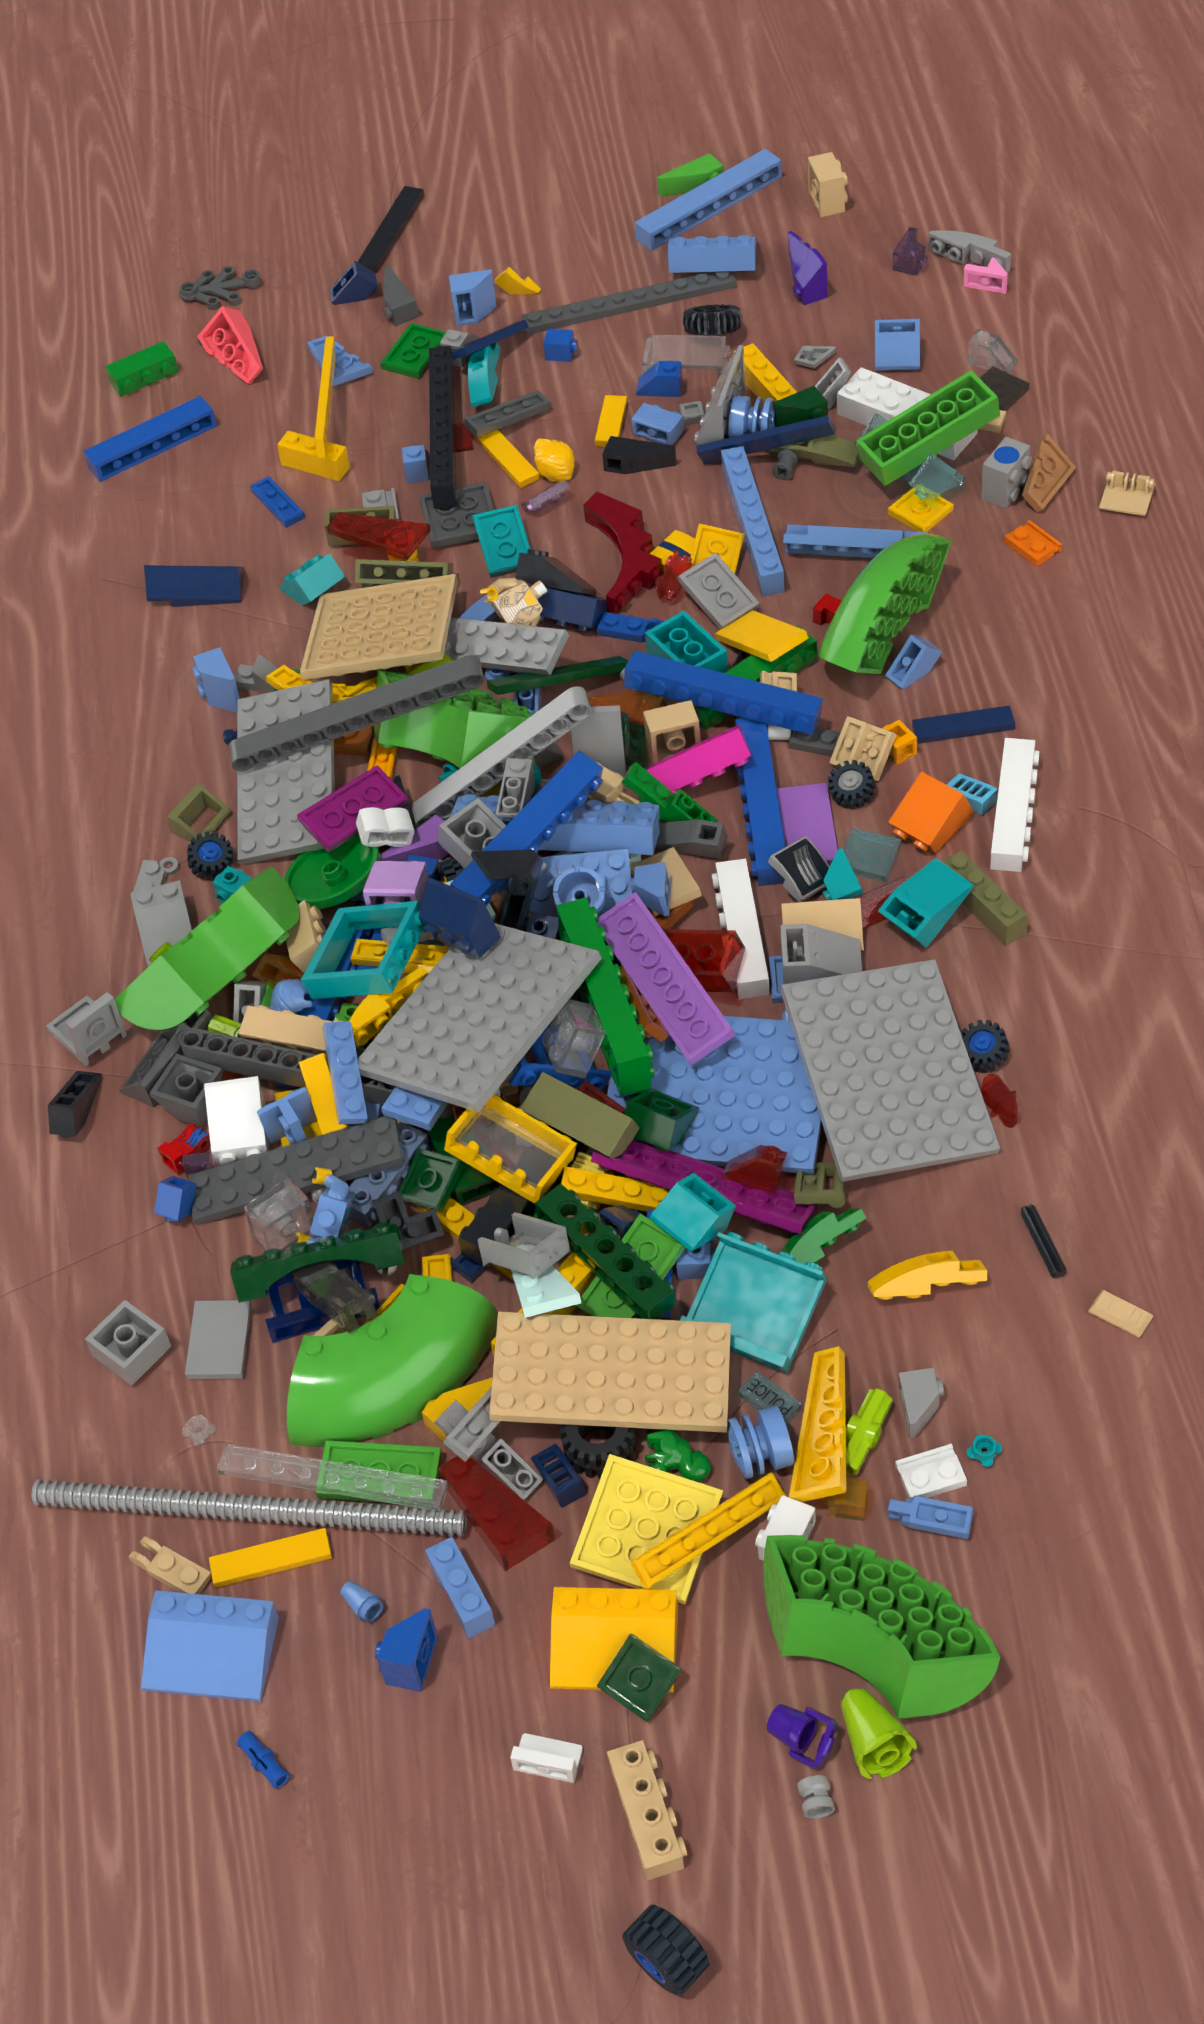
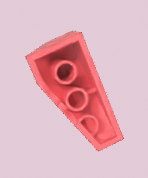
(232, 343)

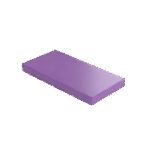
(807, 813)

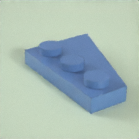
(346, 366)

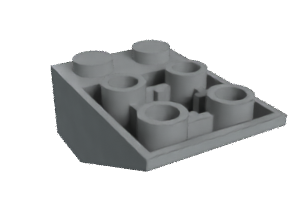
(817, 953)

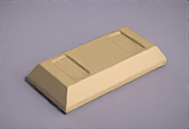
(1120, 1313)

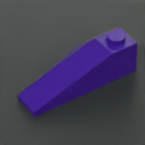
(808, 271)

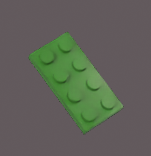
(651, 1245)
(397, 1458)

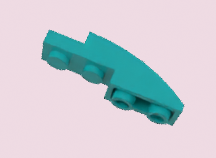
(482, 374)

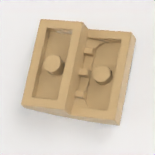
(865, 744)

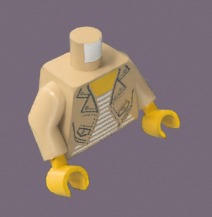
(515, 600)

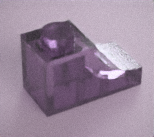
(909, 254)

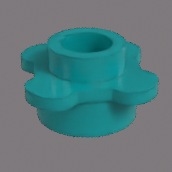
(984, 1442)

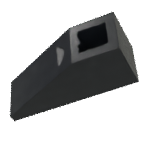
(635, 456)

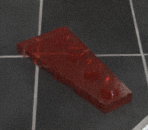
(382, 534)

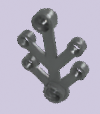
(195, 290)

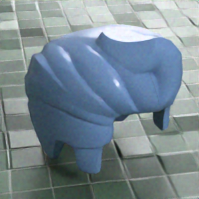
(289, 996)

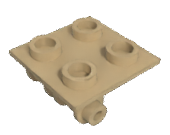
(1127, 494)

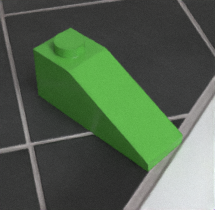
(689, 176)

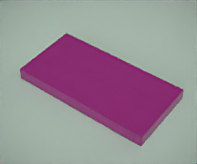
(335, 816)

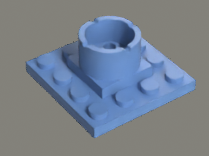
(595, 875)

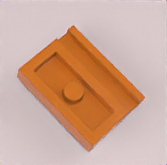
(1032, 543)

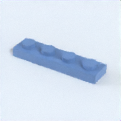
(344, 1073)

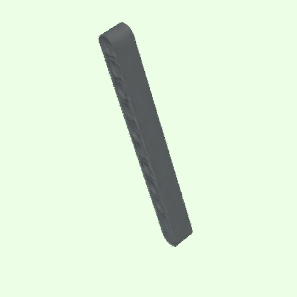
(356, 713)
(266, 1062)

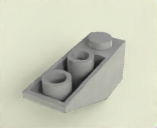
(515, 787)

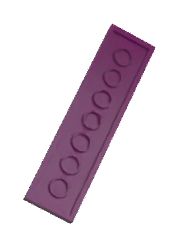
(669, 1167)

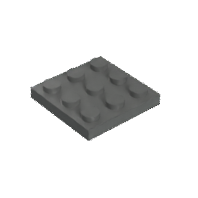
(456, 524)

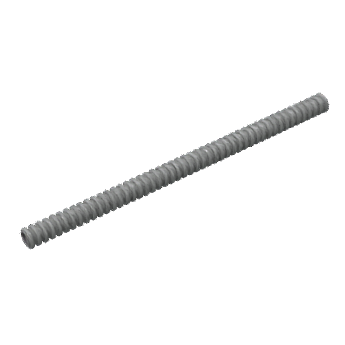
(248, 1507)

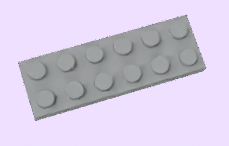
(506, 645)

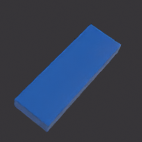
(277, 502)

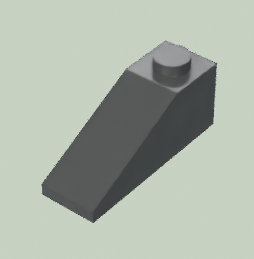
(399, 302)

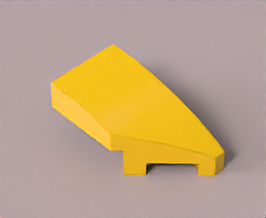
(515, 285)

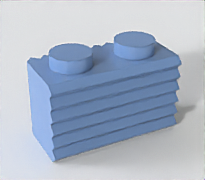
(657, 424)

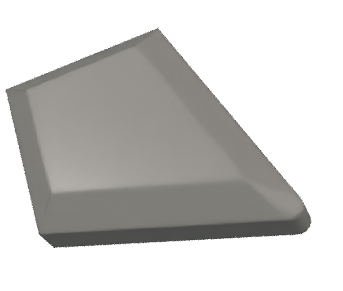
(813, 355)

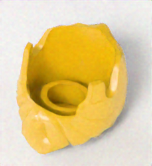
(554, 460)

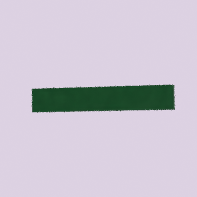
(559, 675)

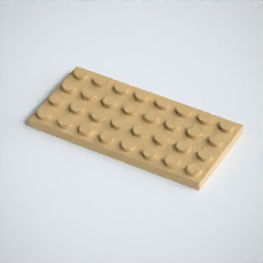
(611, 1372)

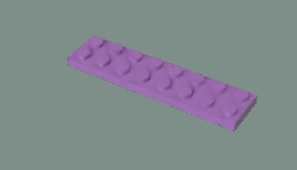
(664, 979)

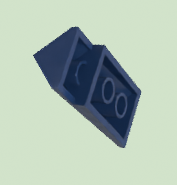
(194, 584)

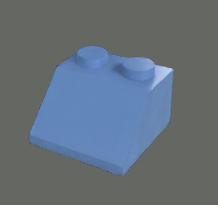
(216, 680)

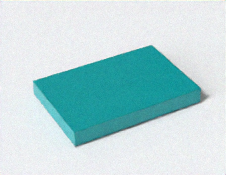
(501, 539)

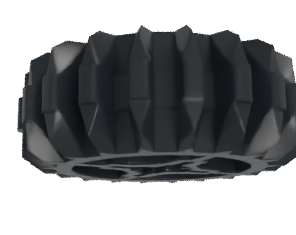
(712, 319)

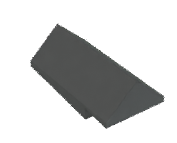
(158, 1058)

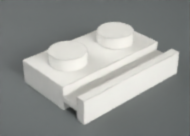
(931, 1472)

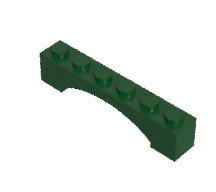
(376, 1246)

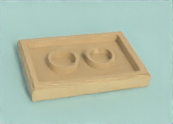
(682, 883)
(833, 915)

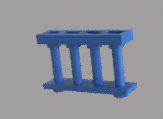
(528, 1073)

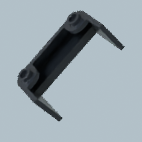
(523, 871)

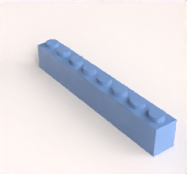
(708, 199)
(752, 521)

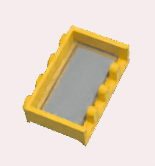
(510, 1147)

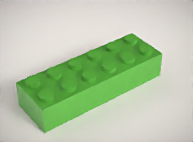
(928, 427)

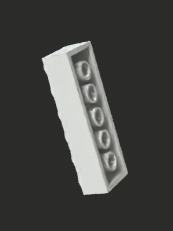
(873, 393)

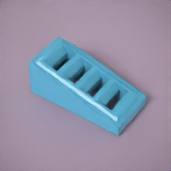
(979, 804)

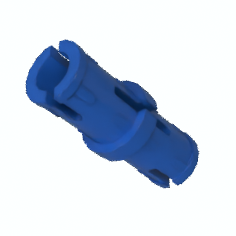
(263, 1759)

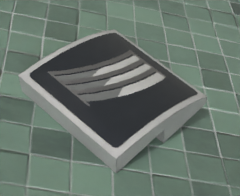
(801, 868)

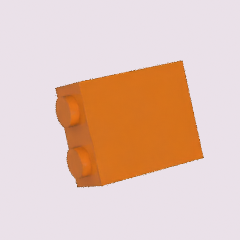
(930, 814)

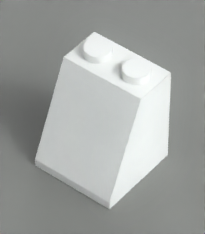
(234, 1119)

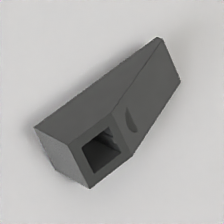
(693, 838)

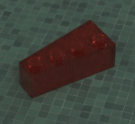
(497, 1514)

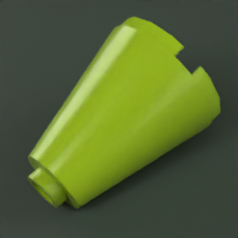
(876, 1736)

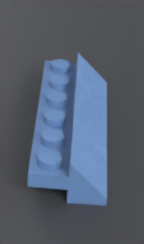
(840, 540)

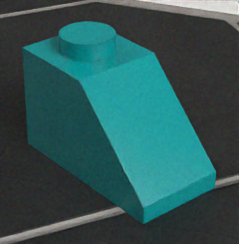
(841, 879)

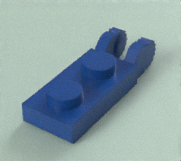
(625, 626)

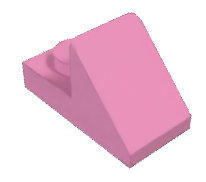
(986, 278)

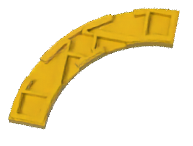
(286, 678)

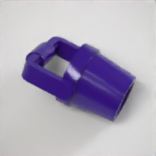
(798, 1731)

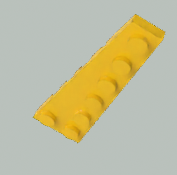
(822, 1439)

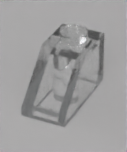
(988, 351)

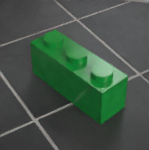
(141, 368)

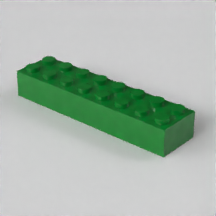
(623, 1042)

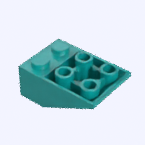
(926, 901)

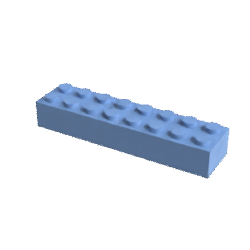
(595, 826)

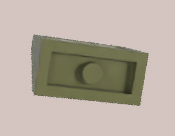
(191, 807)

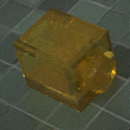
(849, 1504)

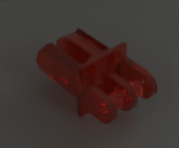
(1000, 1100)

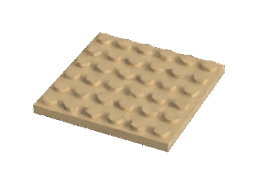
(380, 627)

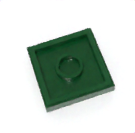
(430, 1180)
(639, 1677)

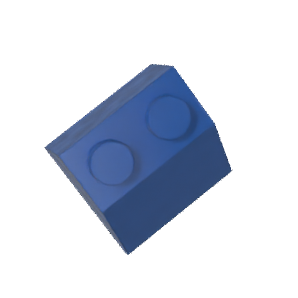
(407, 1651)

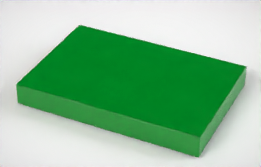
(411, 351)

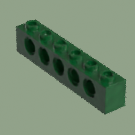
(626, 1285)

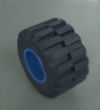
(666, 1950)

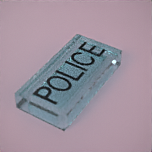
(763, 1394)

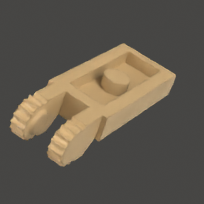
(172, 1568)

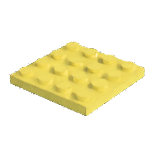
(632, 1514)

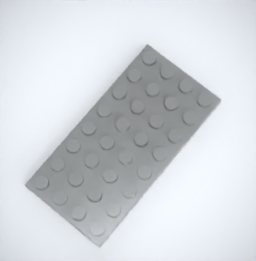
(281, 789)

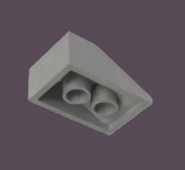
(161, 916)

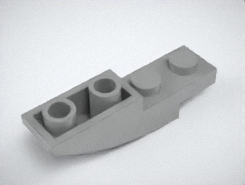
(968, 247)
(495, 1456)

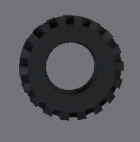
(591, 1456)

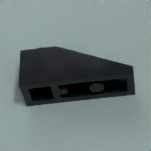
(73, 1103)

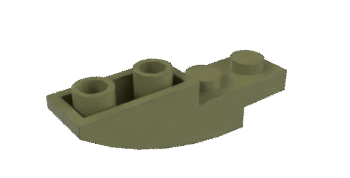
(824, 450)

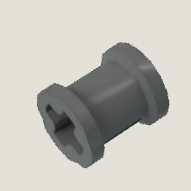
(786, 461)

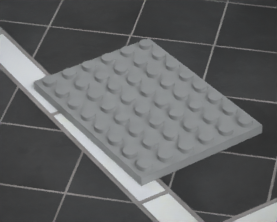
(477, 1017)
(889, 1070)

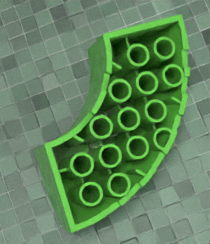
(881, 599)
(451, 728)
(212, 954)
(390, 1367)
(876, 1622)

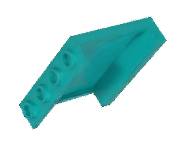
(761, 1296)

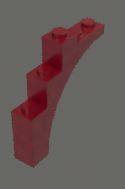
(624, 528)

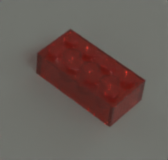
(710, 955)

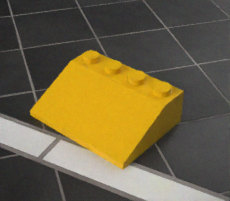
(595, 1623)

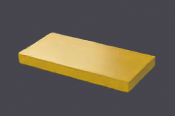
(761, 635)

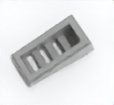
(830, 385)

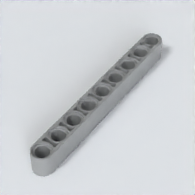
(520, 743)

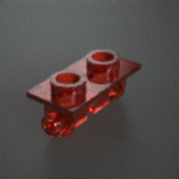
(668, 583)

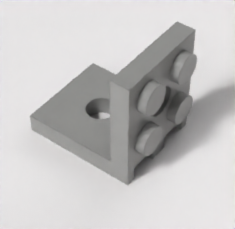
(88, 1026)

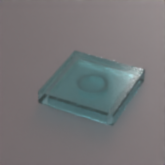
(871, 854)

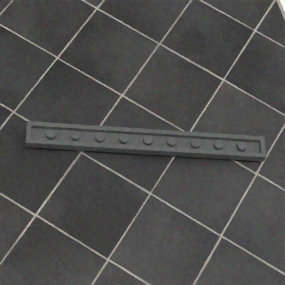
(628, 301)

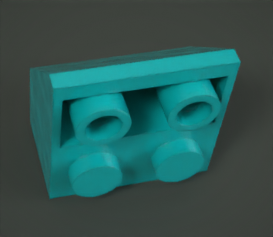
(312, 579)
(693, 1212)

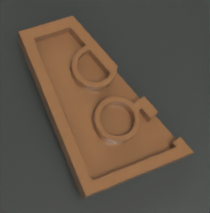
(1047, 473)

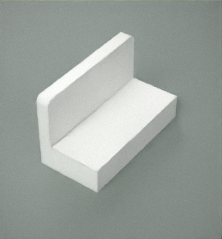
(547, 1757)

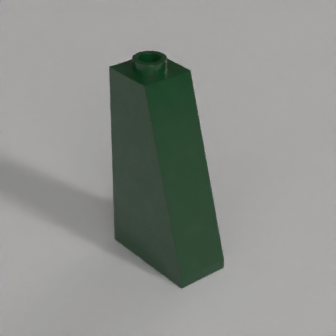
(472, 1183)

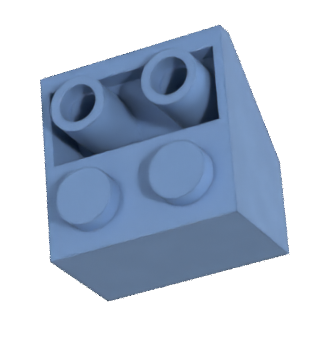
(472, 296)
(897, 344)

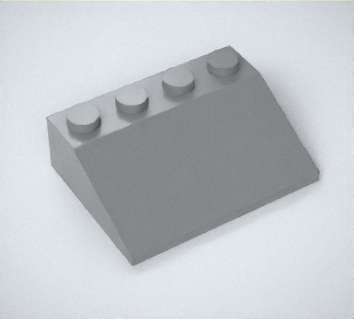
(730, 383)

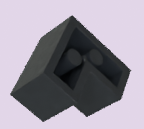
(412, 1229)

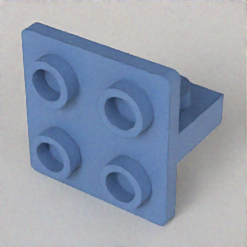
(288, 1116)

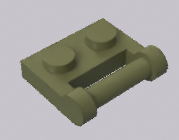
(810, 1187)

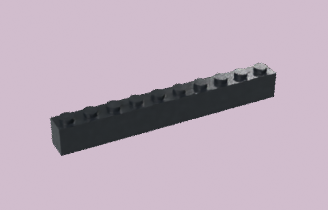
(442, 427)

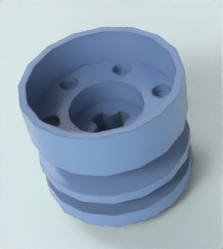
(749, 419)
(760, 1442)

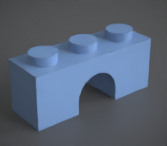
(461, 1587)

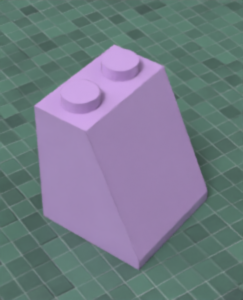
(395, 882)

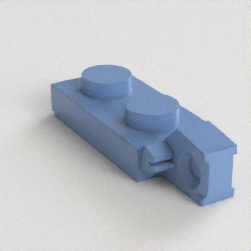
(932, 1516)

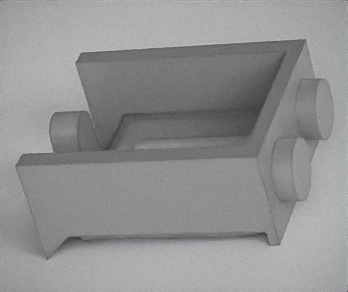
(531, 1249)

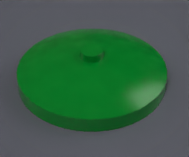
(331, 877)

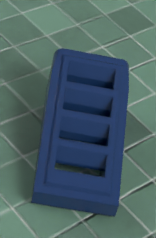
(566, 1490)

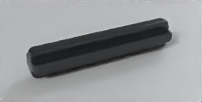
(1043, 1241)

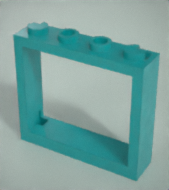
(320, 975)

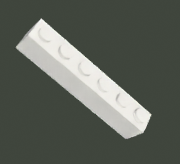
(1013, 805)
(740, 915)

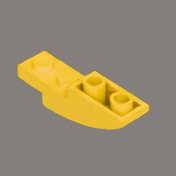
(378, 1009)
(915, 1275)

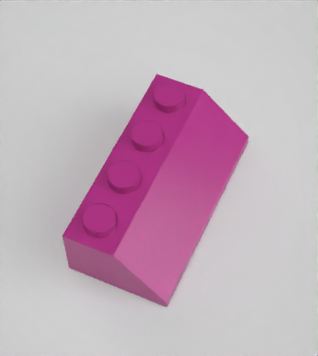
(702, 760)

